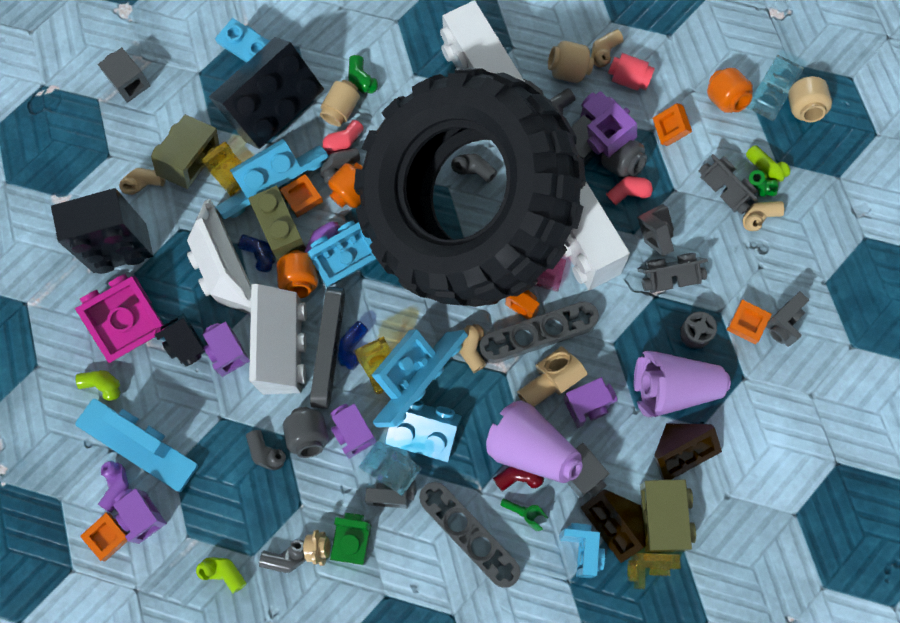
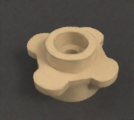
(316, 548)

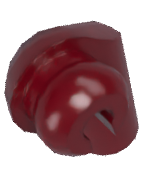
(512, 475)

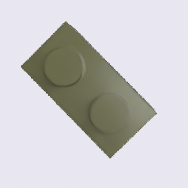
(182, 151)
(276, 222)
(666, 515)

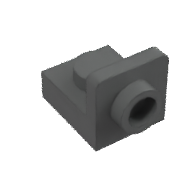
(657, 229)
(782, 323)
(386, 497)

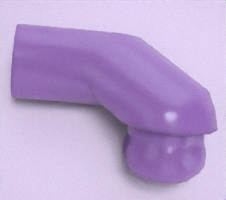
(329, 229)
(116, 481)

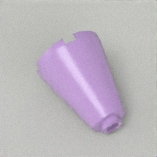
(676, 383)
(532, 444)

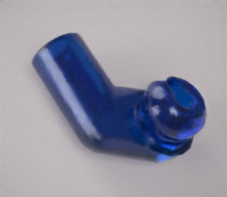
(261, 251)
(347, 345)

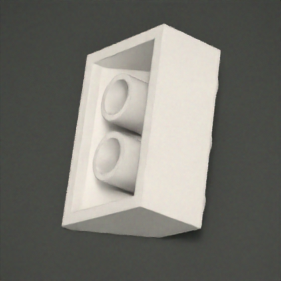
(276, 340)

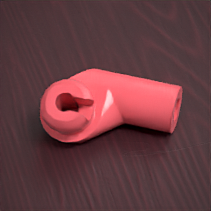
(342, 139)
(630, 186)

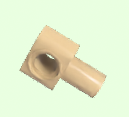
(557, 374)

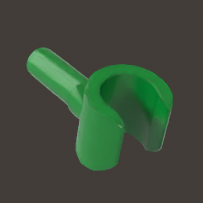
(528, 513)

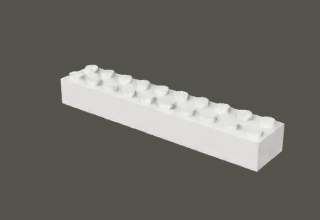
(595, 245)

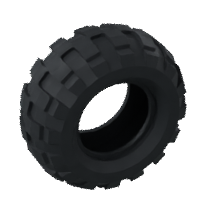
(538, 201)

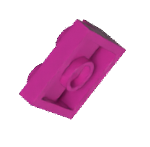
(119, 317)

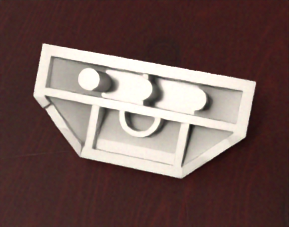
(218, 261)

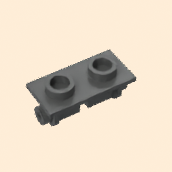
(738, 191)
(660, 273)

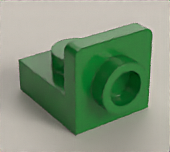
(351, 539)

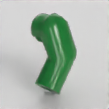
(359, 78)
(764, 186)

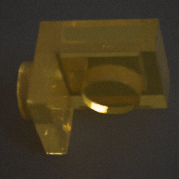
(219, 162)
(370, 358)
(657, 563)

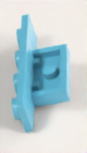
(267, 169)
(410, 370)
(136, 444)

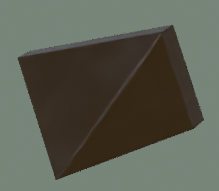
(685, 447)
(618, 523)

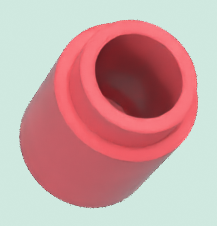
(631, 72)

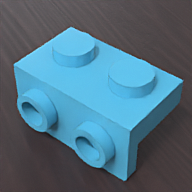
(241, 40)
(341, 254)
(426, 431)
(590, 556)

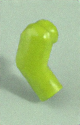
(763, 162)
(102, 381)
(221, 569)

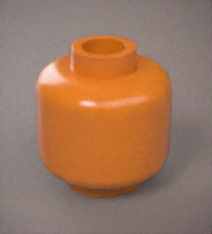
(730, 90)
(343, 186)
(297, 273)

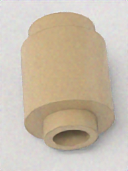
(339, 102)

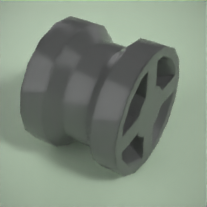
(702, 324)

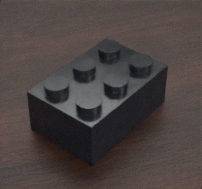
(267, 92)
(102, 231)

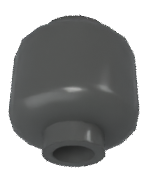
(627, 160)
(305, 432)

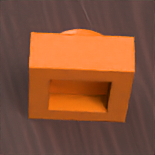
(672, 124)
(301, 195)
(524, 304)
(749, 322)
(105, 537)

